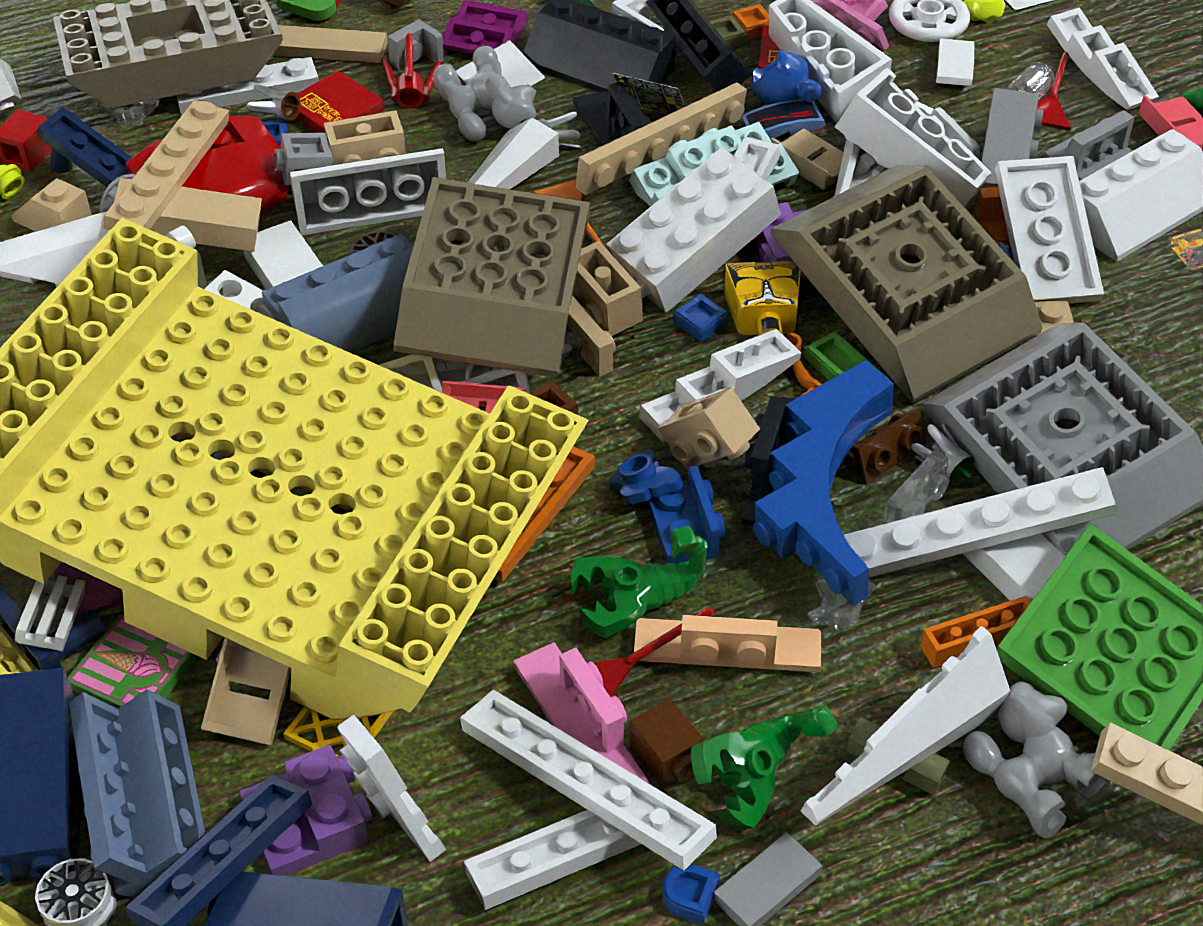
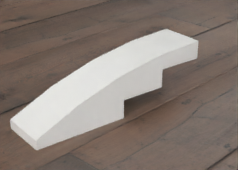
(1105, 64)
(741, 366)

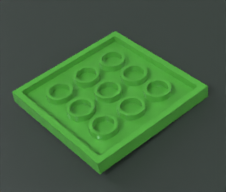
(1112, 642)

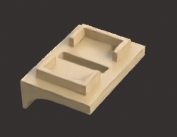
(805, 146)
(240, 713)

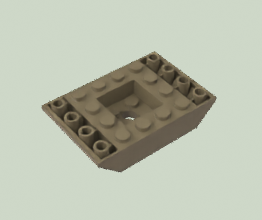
(165, 47)
(923, 317)

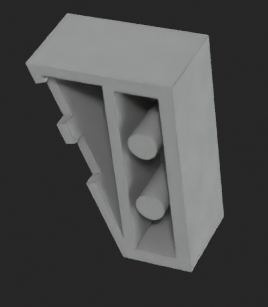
(1010, 130)

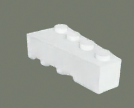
(833, 52)
(899, 133)

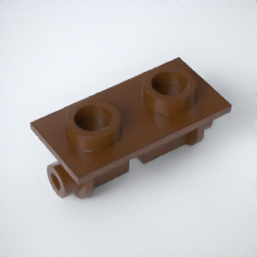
(887, 446)

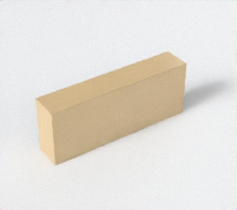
(210, 217)

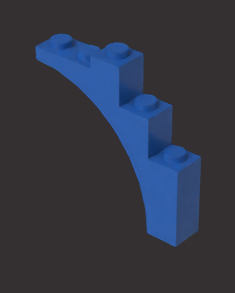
(800, 511)

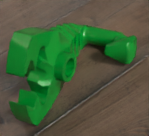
(638, 587)
(750, 761)

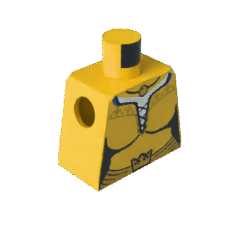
(762, 296)

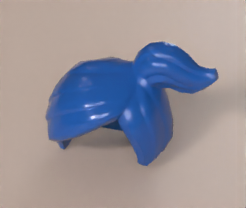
(785, 80)

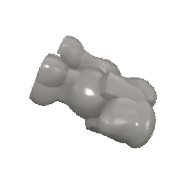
(485, 91)
(1045, 760)

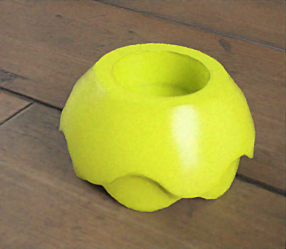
(985, 9)

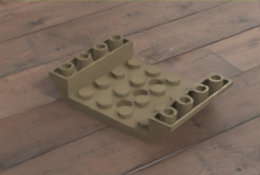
(484, 302)

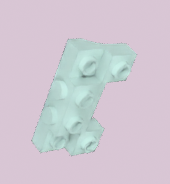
(683, 157)

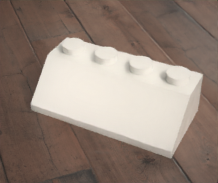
(365, 191)
(1144, 194)

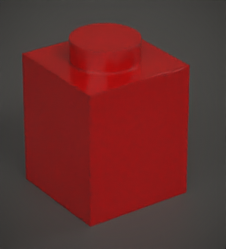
(20, 141)

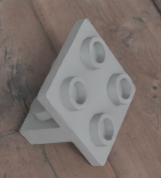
(1097, 145)

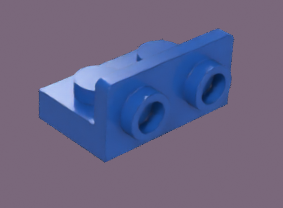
(684, 508)

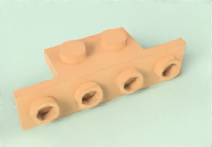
(732, 643)

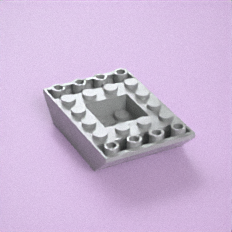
(1009, 426)

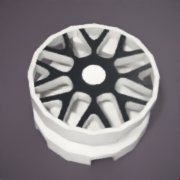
(86, 890)

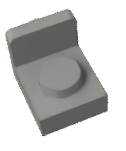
(426, 43)
(301, 152)

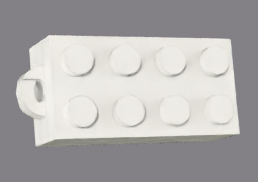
(695, 228)

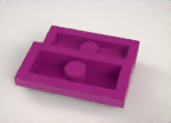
(483, 25)

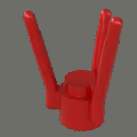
(409, 88)

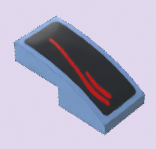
(786, 117)

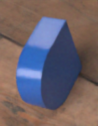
(690, 892)

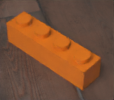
(953, 636)

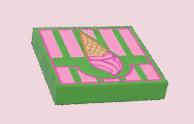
(128, 663)

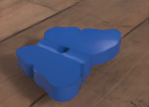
(643, 477)

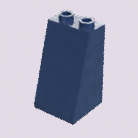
(37, 775)
(299, 901)

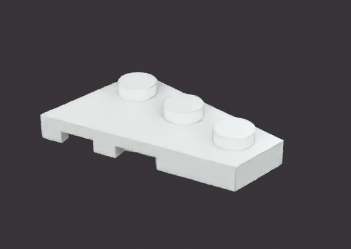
(385, 787)

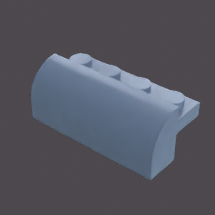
(346, 300)
(135, 787)

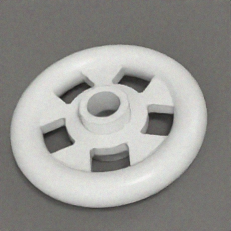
(929, 19)

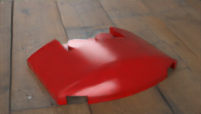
(235, 163)

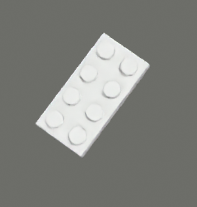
(1049, 228)

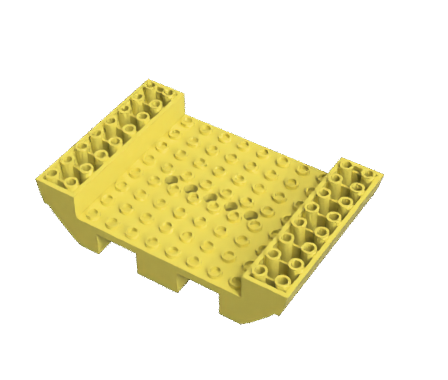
(205, 547)

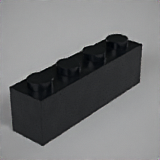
(700, 42)

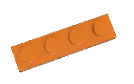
(565, 483)

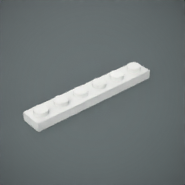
(984, 522)
(590, 779)

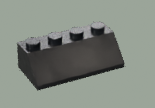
(592, 44)

